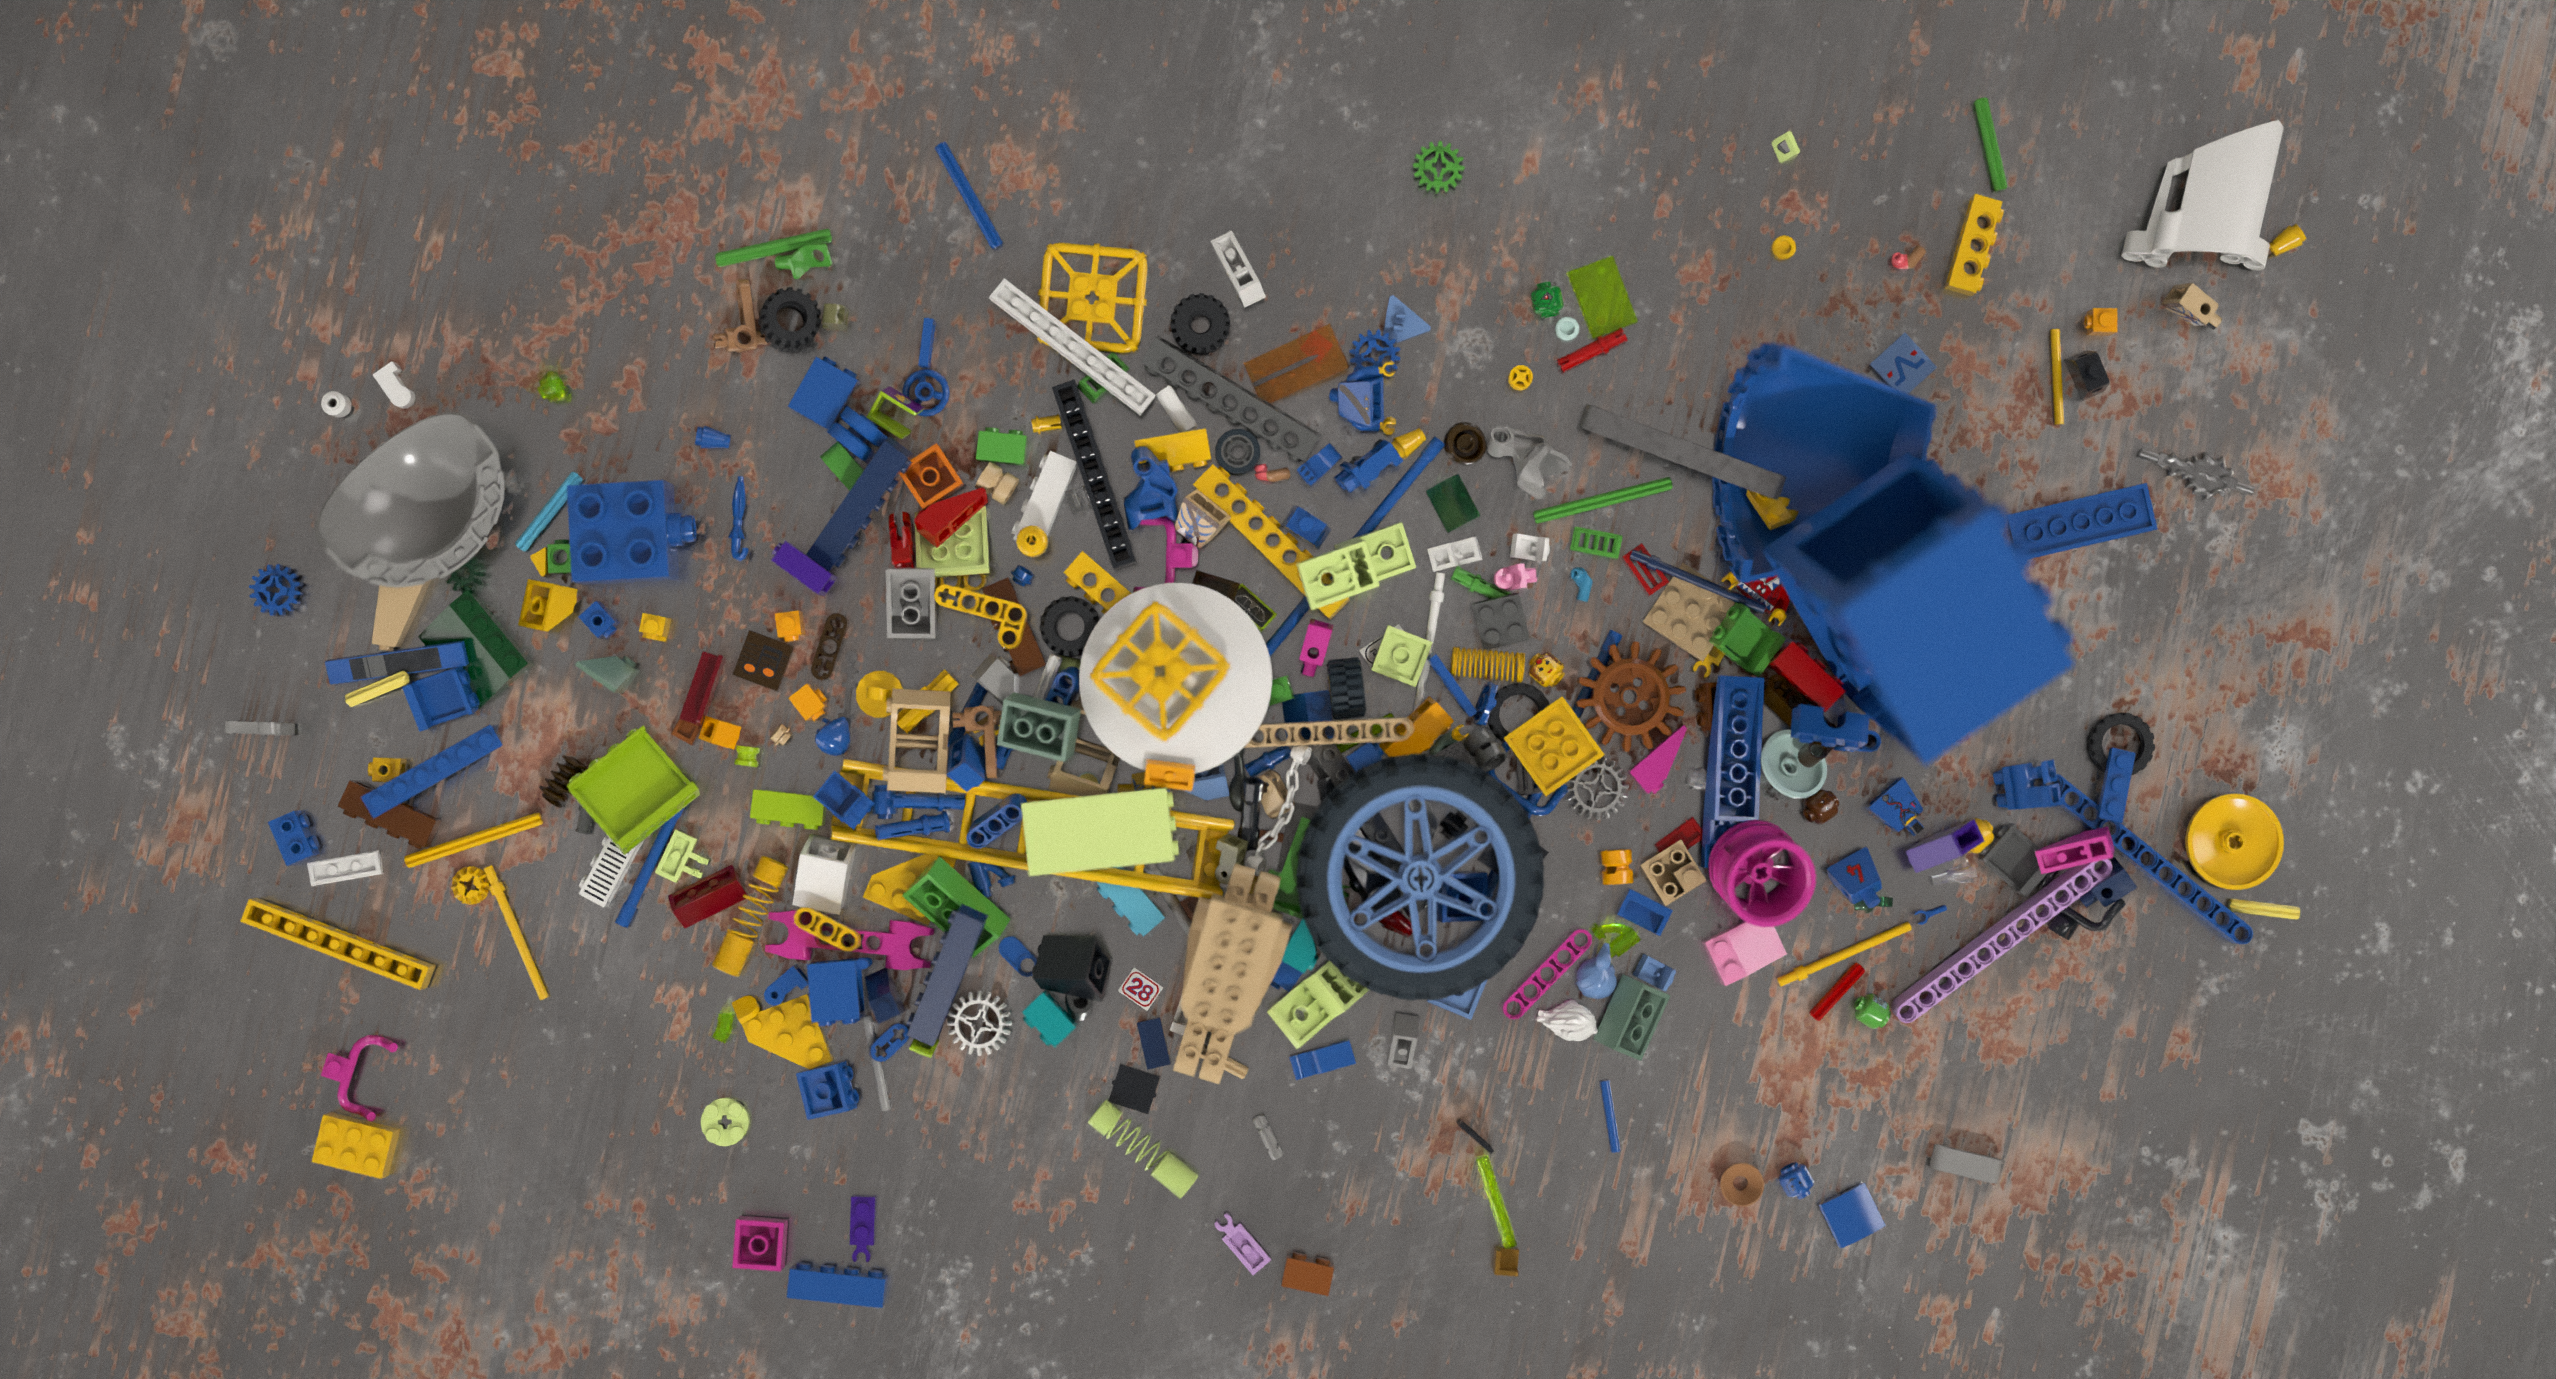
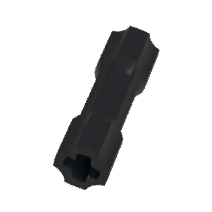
(1251, 798)

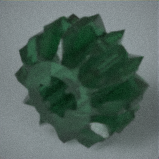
(467, 583)

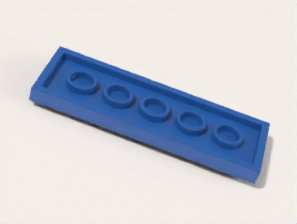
(2084, 521)

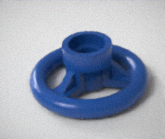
(920, 375)

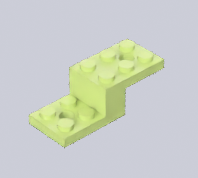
(1356, 565)
(1320, 998)

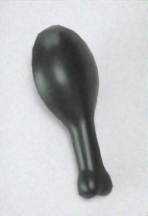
(1236, 783)

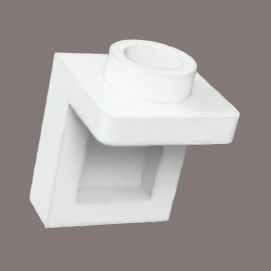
(1529, 547)

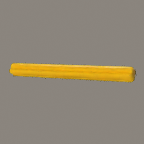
(473, 840)

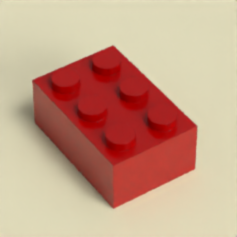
(1807, 675)

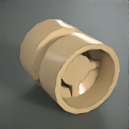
(997, 483)

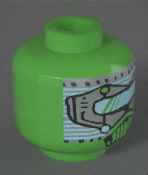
(1872, 1011)

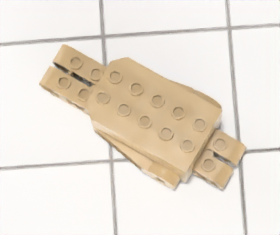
(1228, 968)

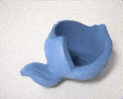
(1597, 976)

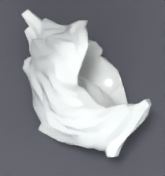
(1569, 1021)

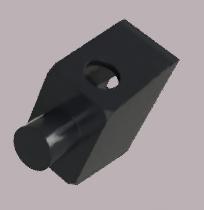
(2087, 374)

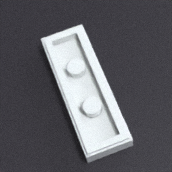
(345, 868)

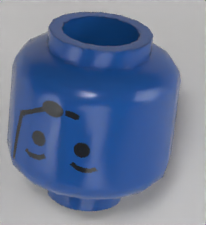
(1796, 1180)

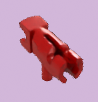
(901, 546)

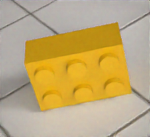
(355, 1145)

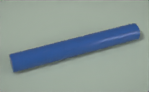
(1610, 1116)

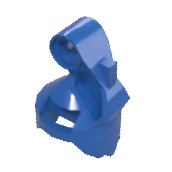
(1154, 490)

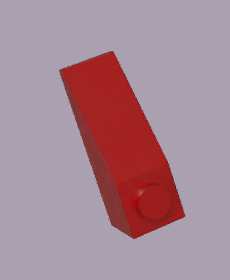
(947, 516)

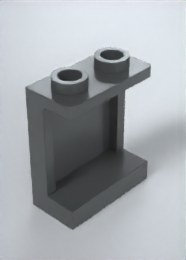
(2013, 859)

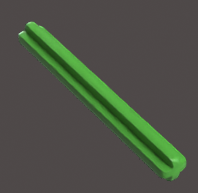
(772, 247)

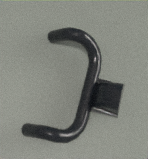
(2068, 920)

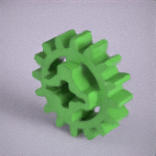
(1429, 167)

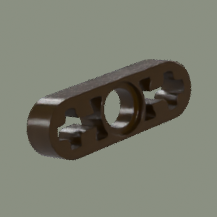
(835, 655)

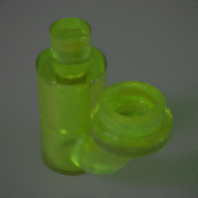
(1622, 943)

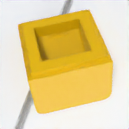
(540, 561)

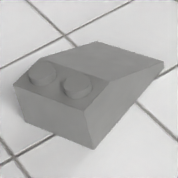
(911, 603)

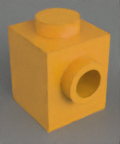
(2101, 321)
(790, 625)
(809, 702)
(720, 732)

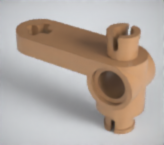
(728, 338)
(968, 720)

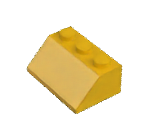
(1179, 449)

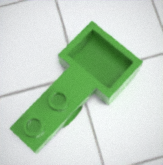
(1287, 894)

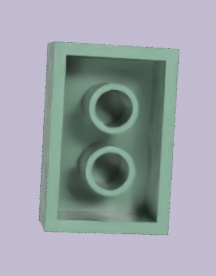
(1038, 726)

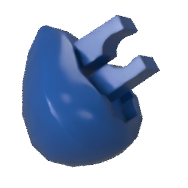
(834, 736)

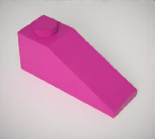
(1655, 766)
(2076, 850)

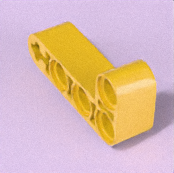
(979, 609)

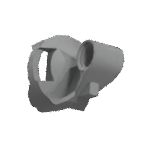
(1531, 457)

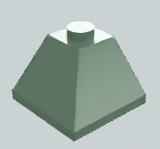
(612, 672)

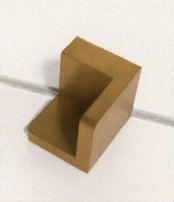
(1505, 1261)

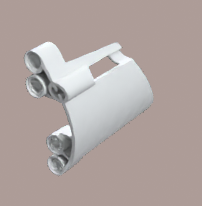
(2219, 205)

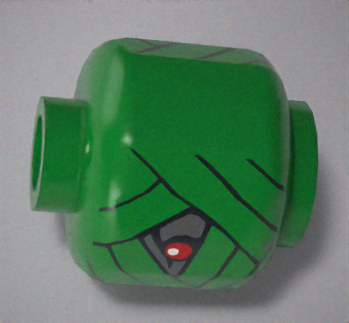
(1547, 300)

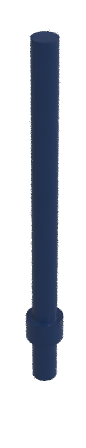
(1653, 563)

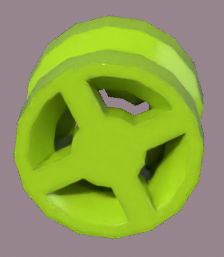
(747, 756)

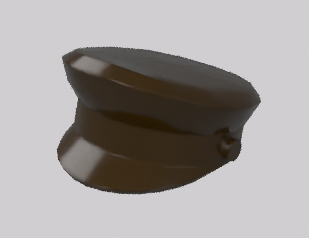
(1465, 443)

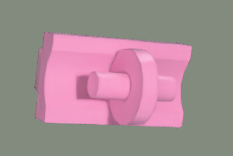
(1514, 577)

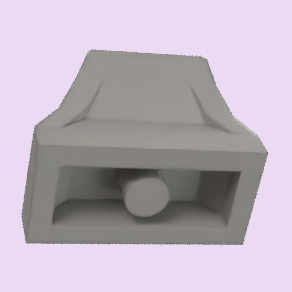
(1415, 805)

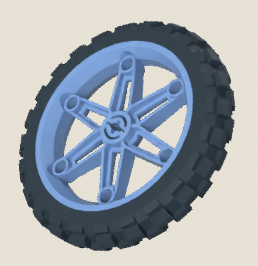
(1417, 974)

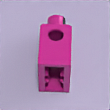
(1317, 636)

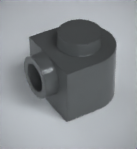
(1078, 1007)

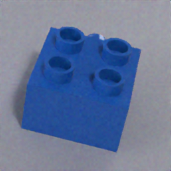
(625, 532)

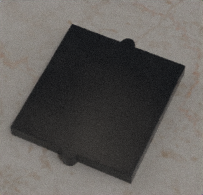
(1134, 1088)

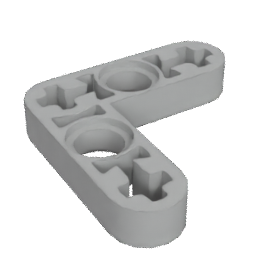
(260, 728)

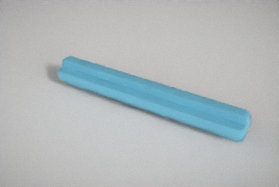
(547, 513)

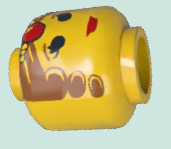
(1546, 669)

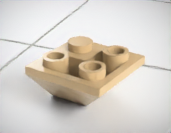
(1673, 872)

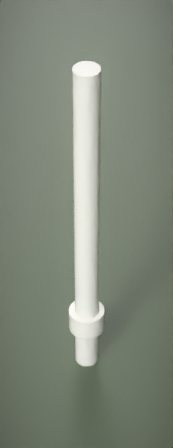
(1436, 598)

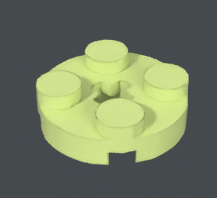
(734, 1132)

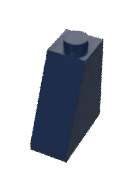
(883, 995)

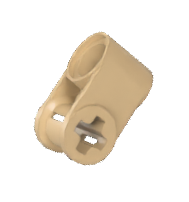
(1274, 794)

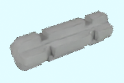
(1267, 1136)

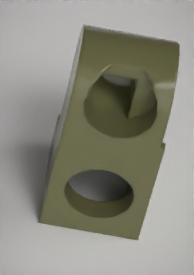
(835, 317)
(1232, 851)

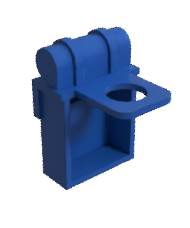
(844, 800)

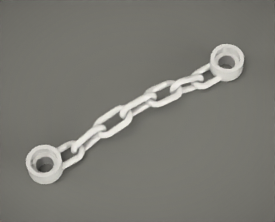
(1300, 755)

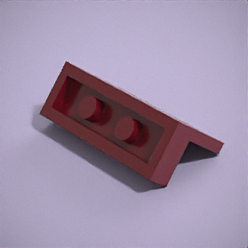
(702, 688)
(707, 896)

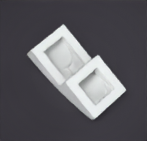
(1454, 554)

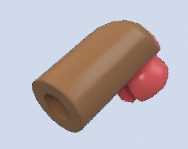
(1908, 261)
(1272, 475)

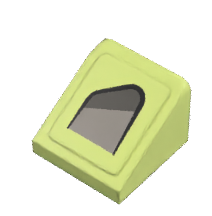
(1785, 147)

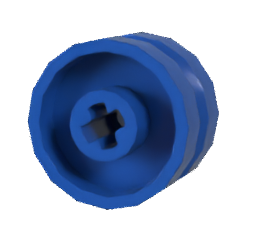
(858, 434)

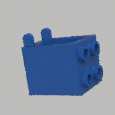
(837, 990)

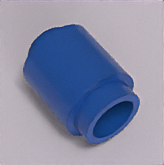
(882, 801)

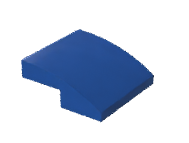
(1852, 1215)

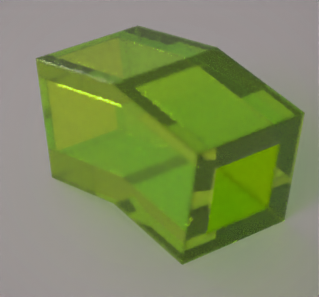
(724, 1027)

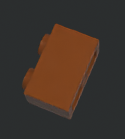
(1308, 1274)

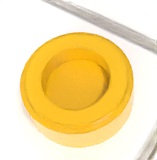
(1783, 247)

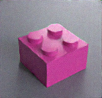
(760, 1243)

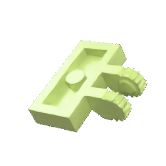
(677, 855)

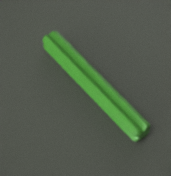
(1990, 144)

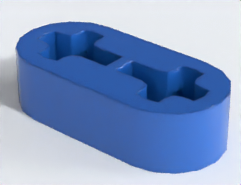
(884, 1038)

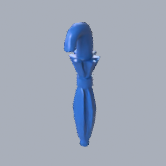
(738, 508)

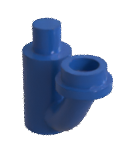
(981, 878)

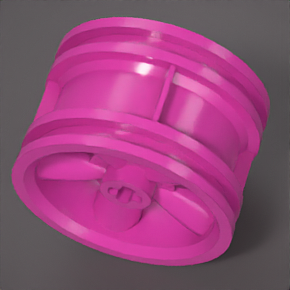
(1737, 860)

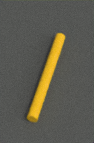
(2057, 377)

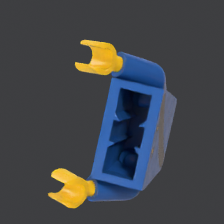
(1362, 399)

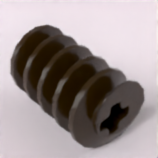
(558, 786)

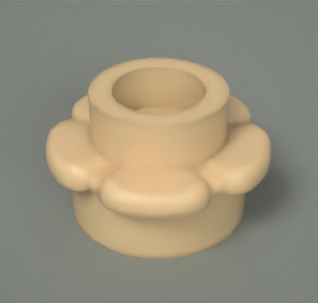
(780, 735)

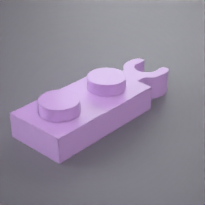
(1243, 1245)

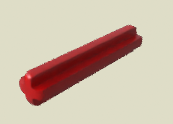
(1837, 991)

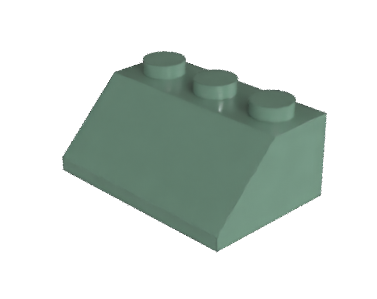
(1631, 1017)

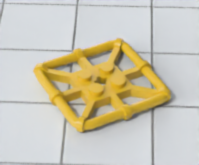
(1103, 285)
(1160, 687)

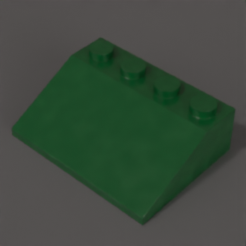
(491, 650)

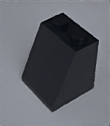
(1072, 966)

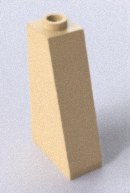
(396, 613)

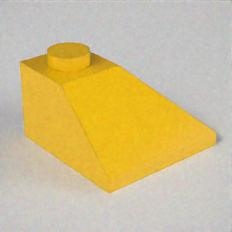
(546, 605)

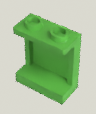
(1746, 640)

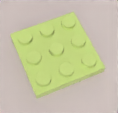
(961, 554)

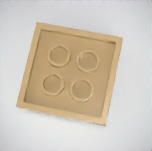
(1688, 615)

